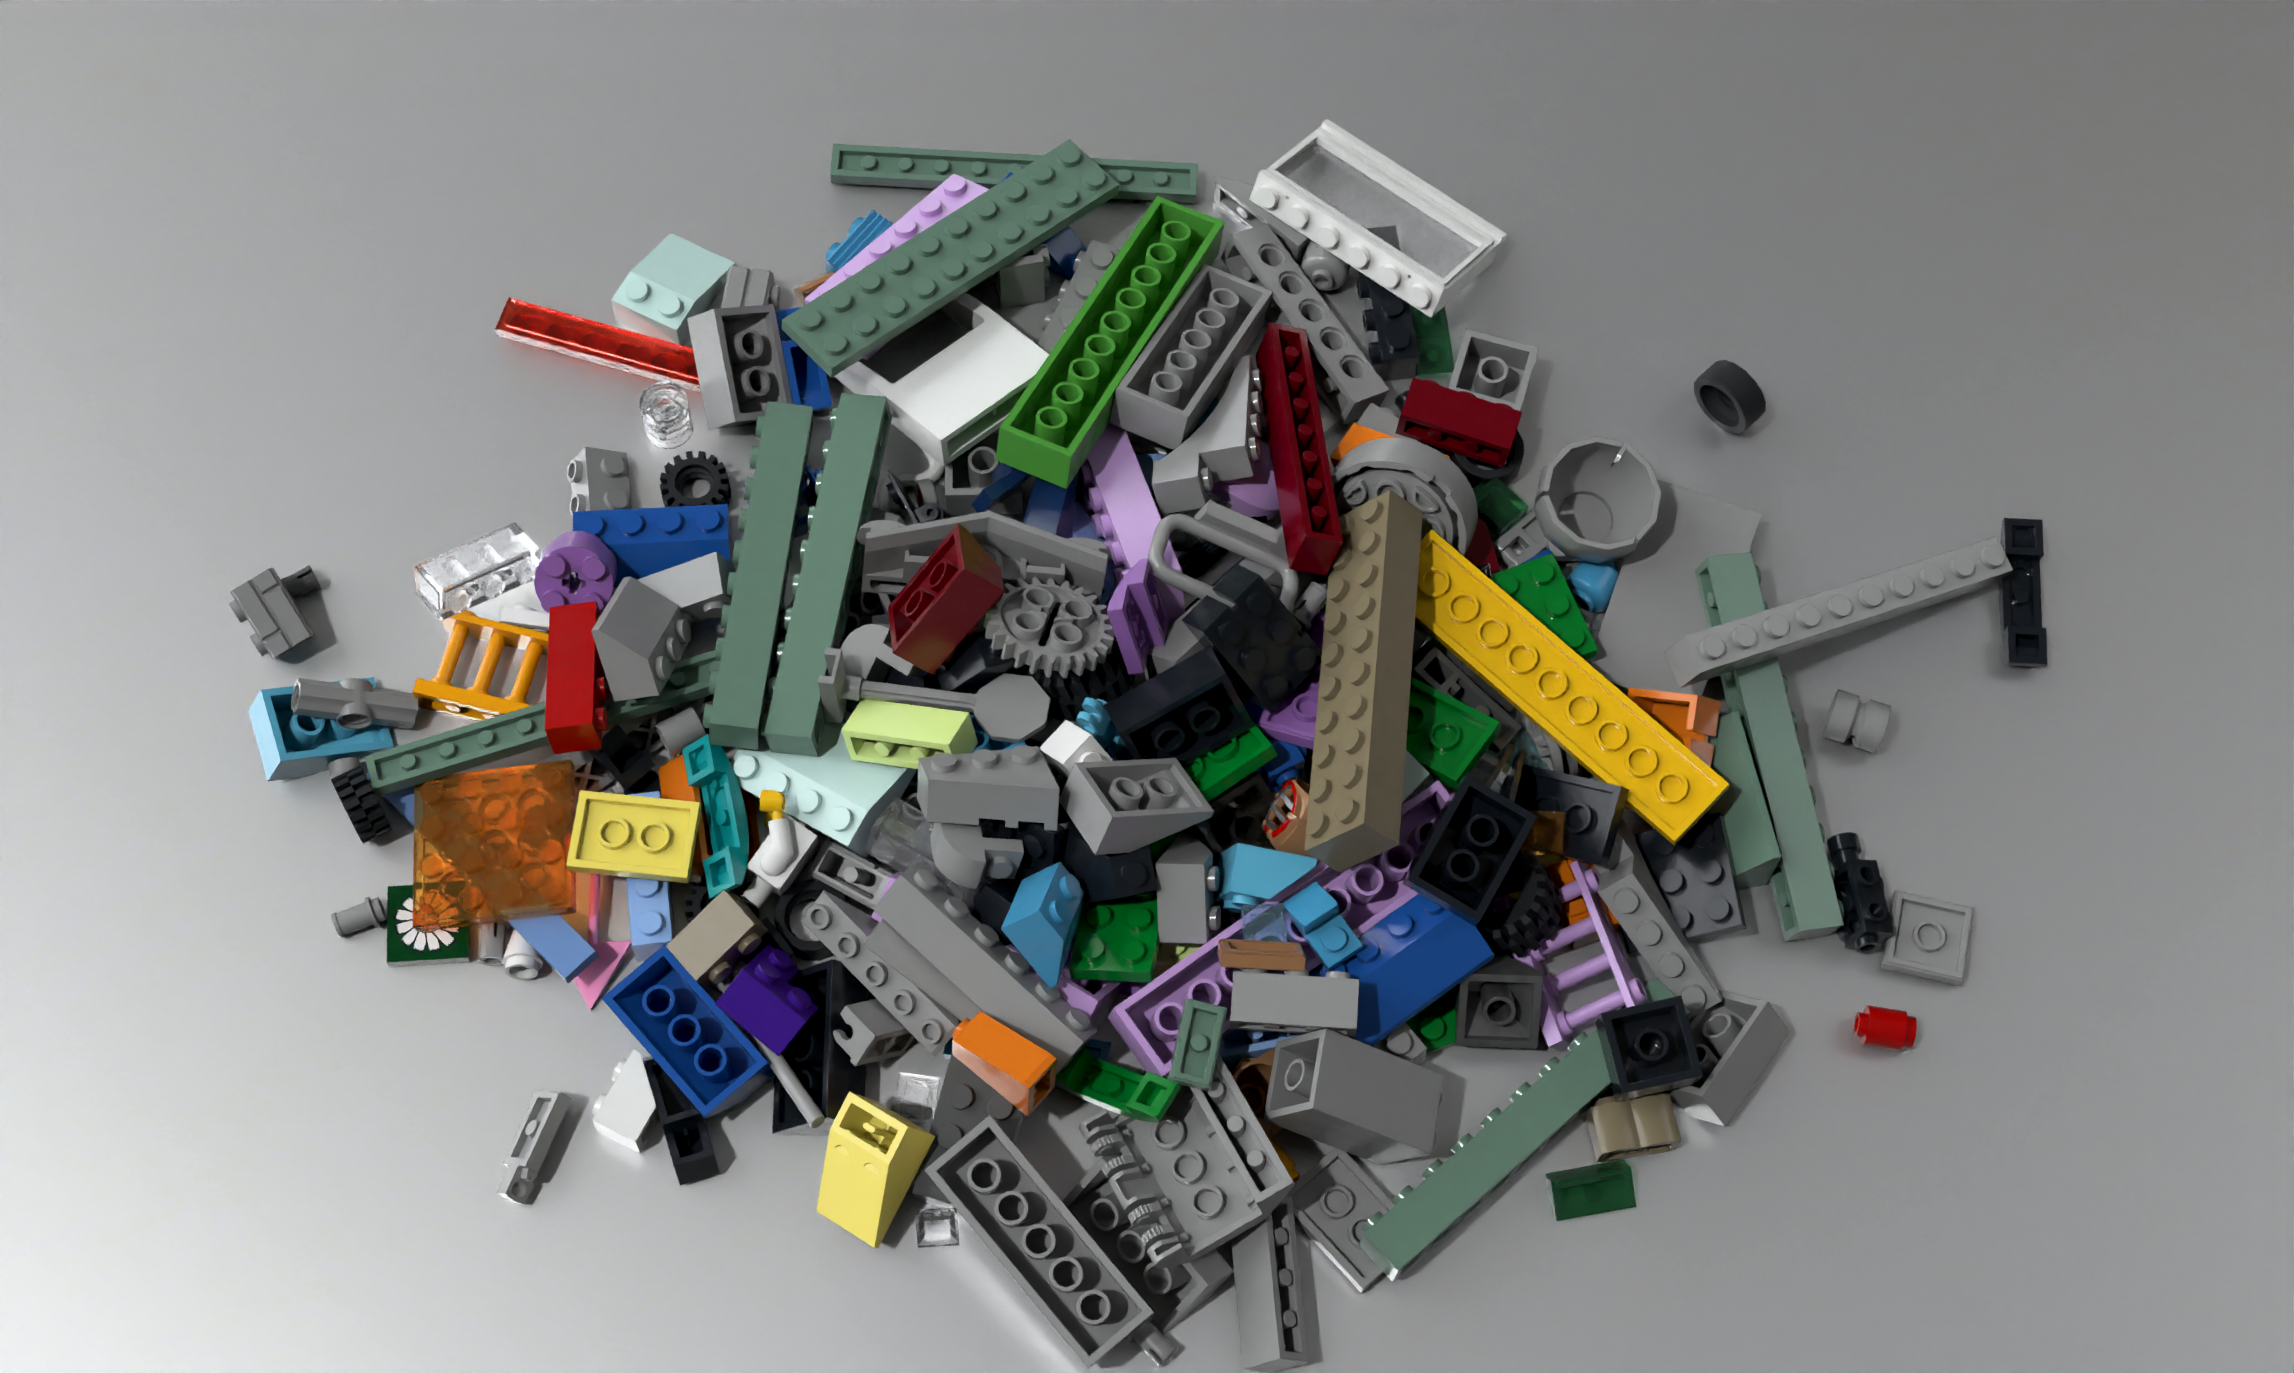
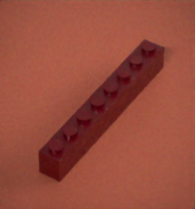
(1298, 450)

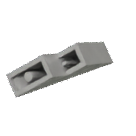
(843, 932)

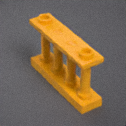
(476, 701)

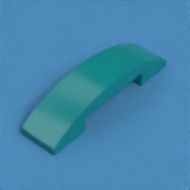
(725, 814)

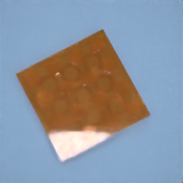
(493, 846)

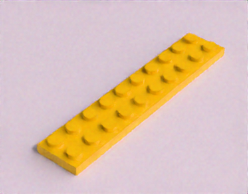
(1562, 692)

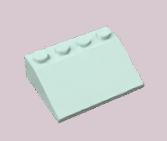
(825, 791)

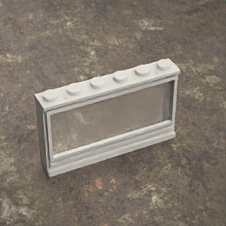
(1378, 217)

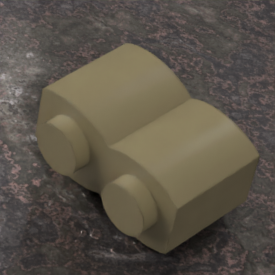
(1632, 1127)

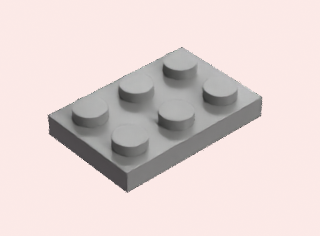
(1333, 1206)

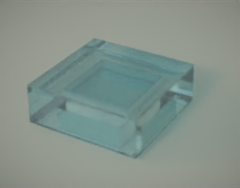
(1264, 922)

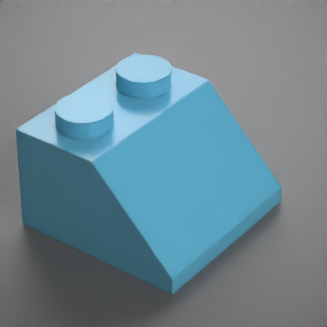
(1256, 874)

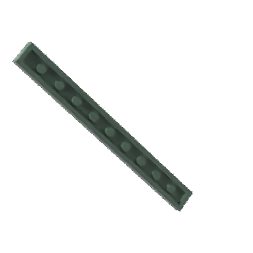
(932, 167)
(519, 732)

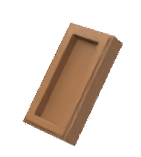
(1261, 954)

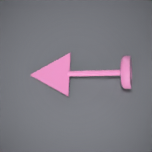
(597, 975)

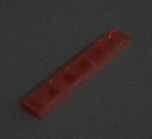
(598, 343)

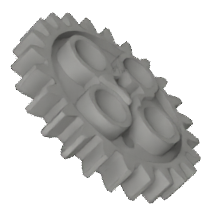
(1077, 637)

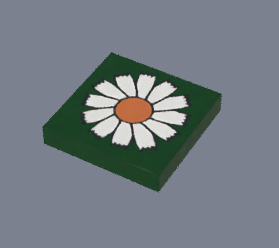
(411, 947)

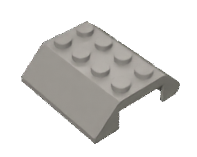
(1196, 1171)

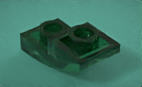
(1432, 343)

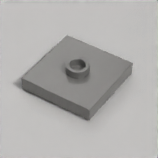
(1928, 938)

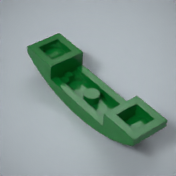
(1117, 1088)

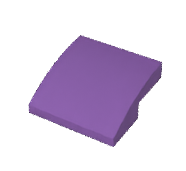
(1138, 616)

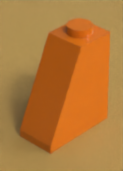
(1005, 1061)

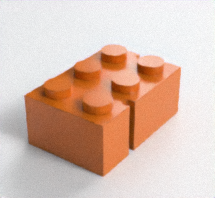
(1684, 715)

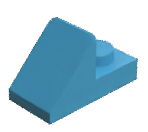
(1322, 925)

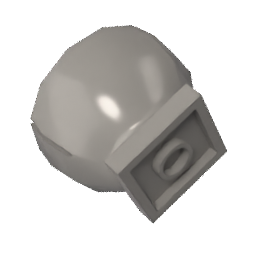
(1594, 505)

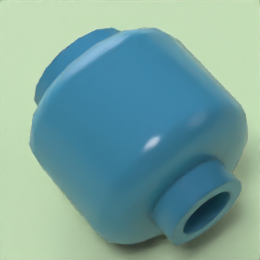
(1593, 584)

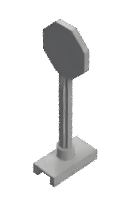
(1006, 708)

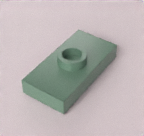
(1197, 1044)

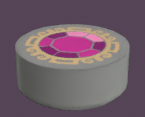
(925, 492)

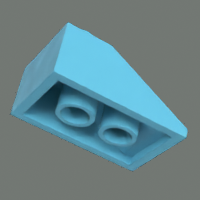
(306, 744)

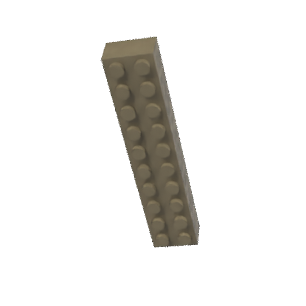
(1365, 685)

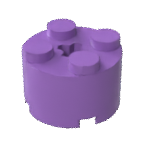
(580, 554)

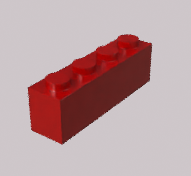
(574, 680)

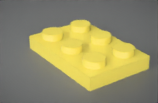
(634, 836)

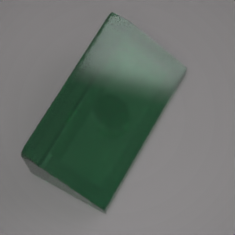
(1591, 1189)

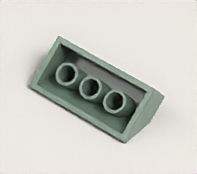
(1743, 806)

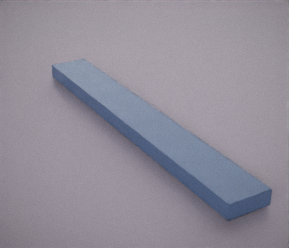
(546, 935)

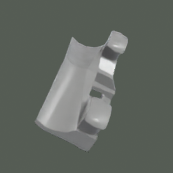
(1020, 550)

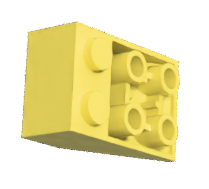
(869, 1167)

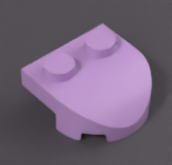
(1252, 495)

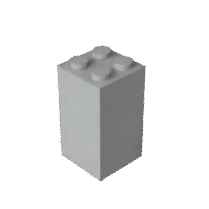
(1353, 1097)

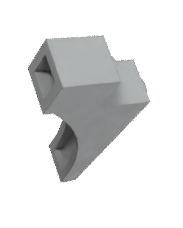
(1218, 449)
(1646, 919)

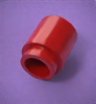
(1885, 1028)

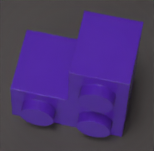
(766, 1002)

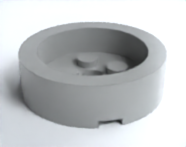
(1416, 475)

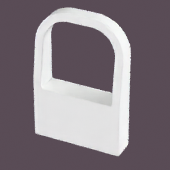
(963, 388)

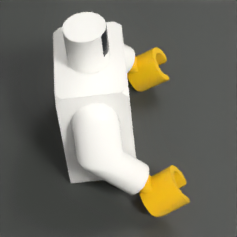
(781, 854)

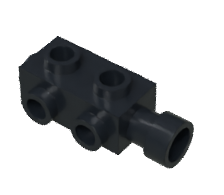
(1865, 898)

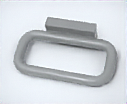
(1229, 531)

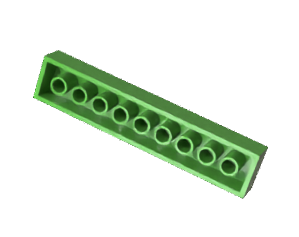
(1076, 385)

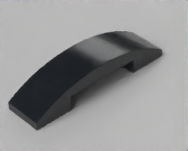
(2020, 594)

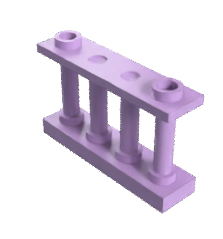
(1554, 1022)

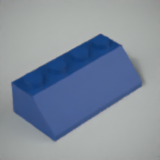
(658, 537)
(1410, 964)
(688, 1034)

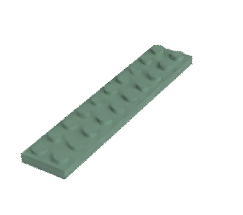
(949, 258)

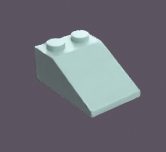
(668, 288)

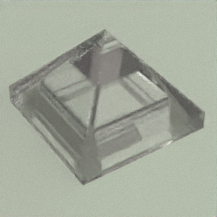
(937, 1227)

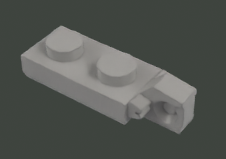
(532, 1144)

